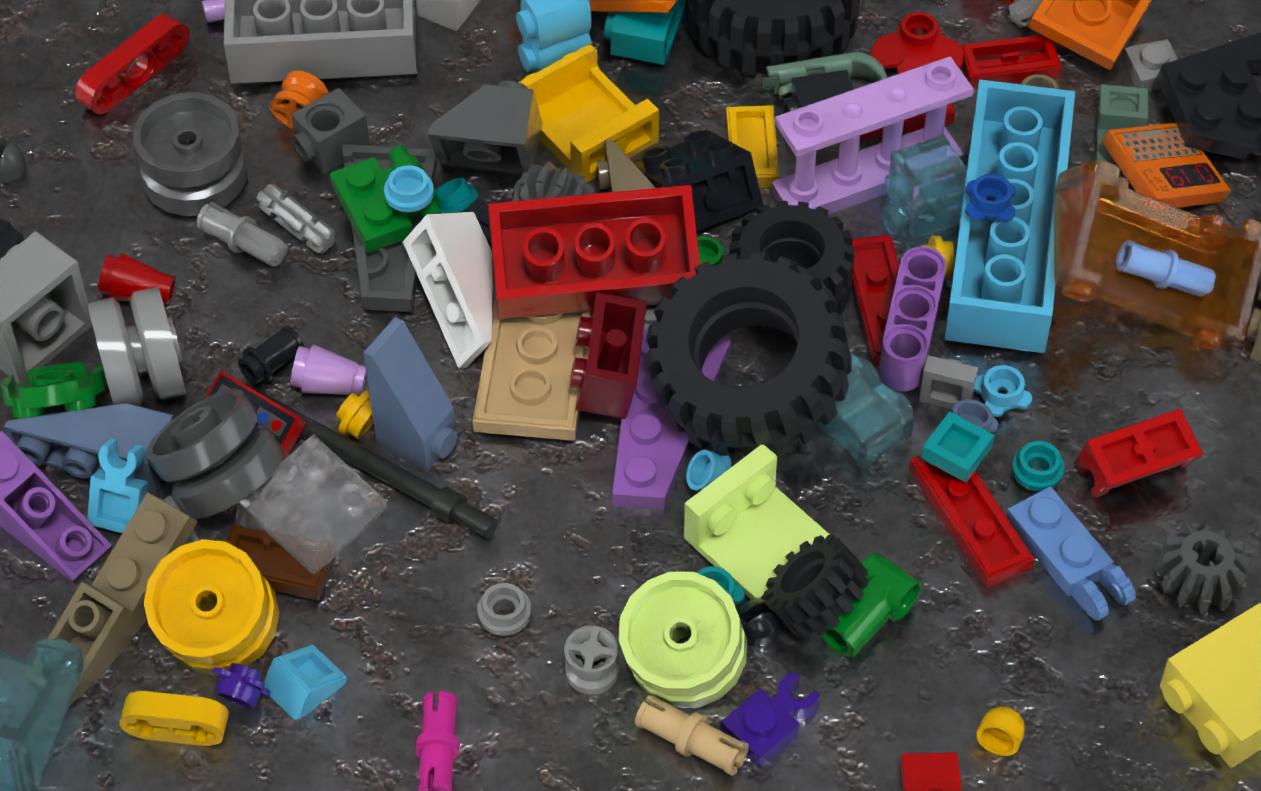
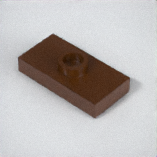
(278, 565)

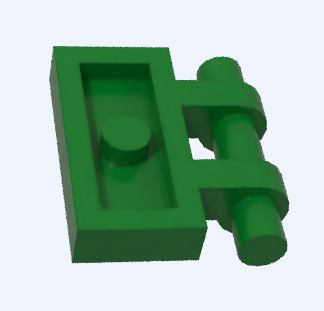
(363, 199)

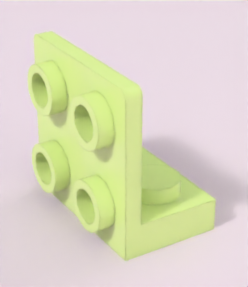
(748, 522)

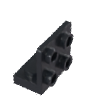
(716, 169)

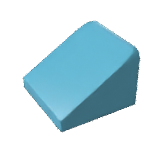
(302, 680)

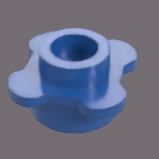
(990, 198)

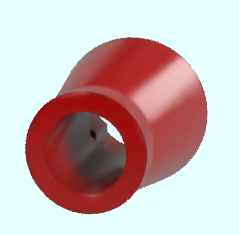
(125, 275)

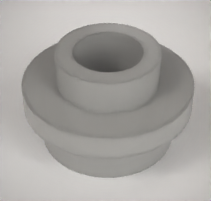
(504, 597)

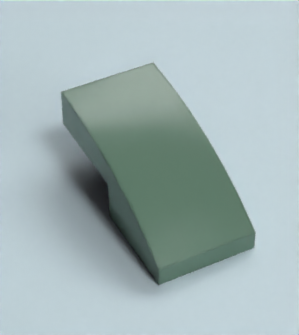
(1119, 109)

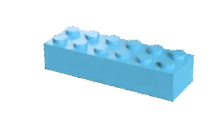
(1007, 268)

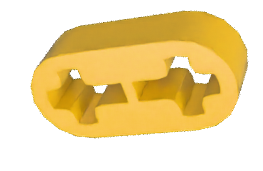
(174, 718)

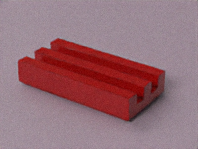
(1010, 65)

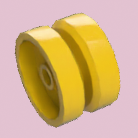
(215, 579)

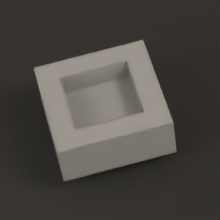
(1145, 62)
(947, 382)

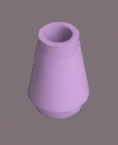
(326, 372)

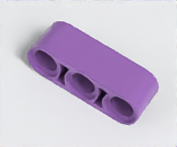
(912, 318)

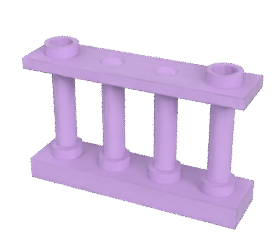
(843, 118)

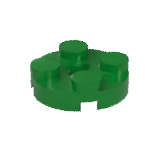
(54, 386)

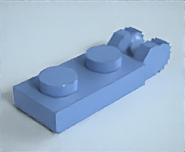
(1069, 552)

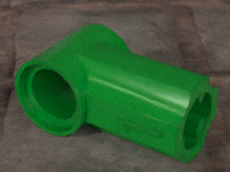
(886, 597)

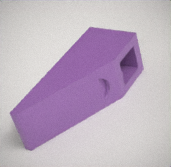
(43, 516)

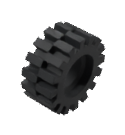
(816, 586)

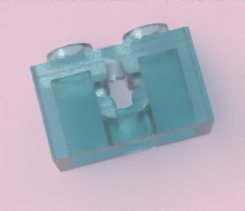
(924, 192)

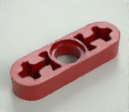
(110, 78)

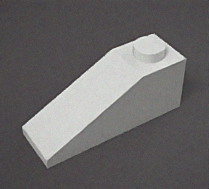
(457, 279)

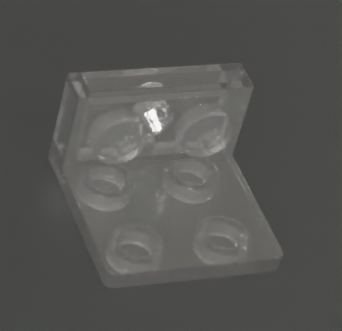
(312, 505)

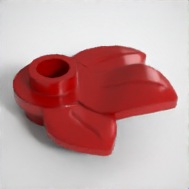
(915, 44)

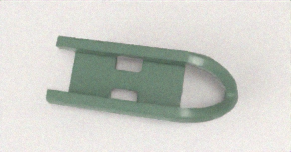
(781, 75)

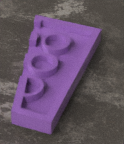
(649, 444)

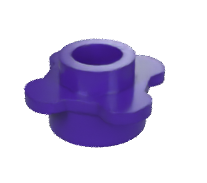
(240, 685)

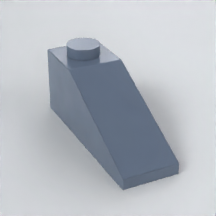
(407, 400)

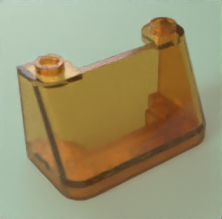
(1100, 213)

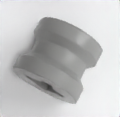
(582, 650)

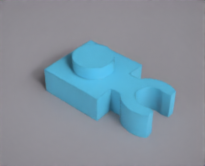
(114, 490)

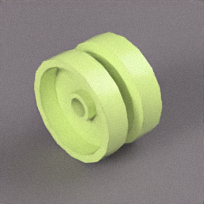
(677, 608)

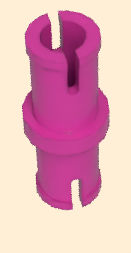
(437, 744)

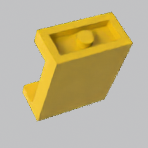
(585, 109)

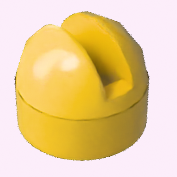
(1001, 731)

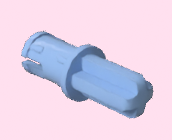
(1165, 269)

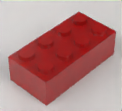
(568, 248)

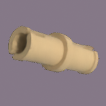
(691, 734)

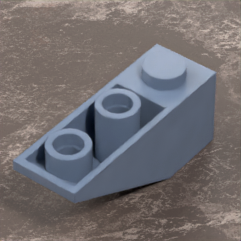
(75, 437)

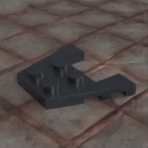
(1217, 97)

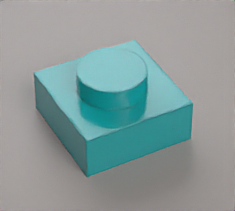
(957, 446)

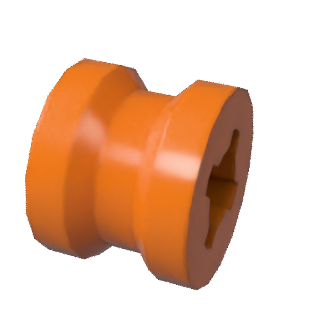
(297, 92)

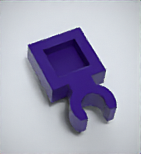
(770, 722)

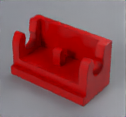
(1138, 451)

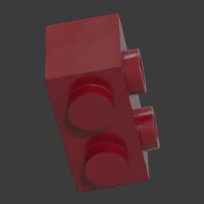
(611, 355)

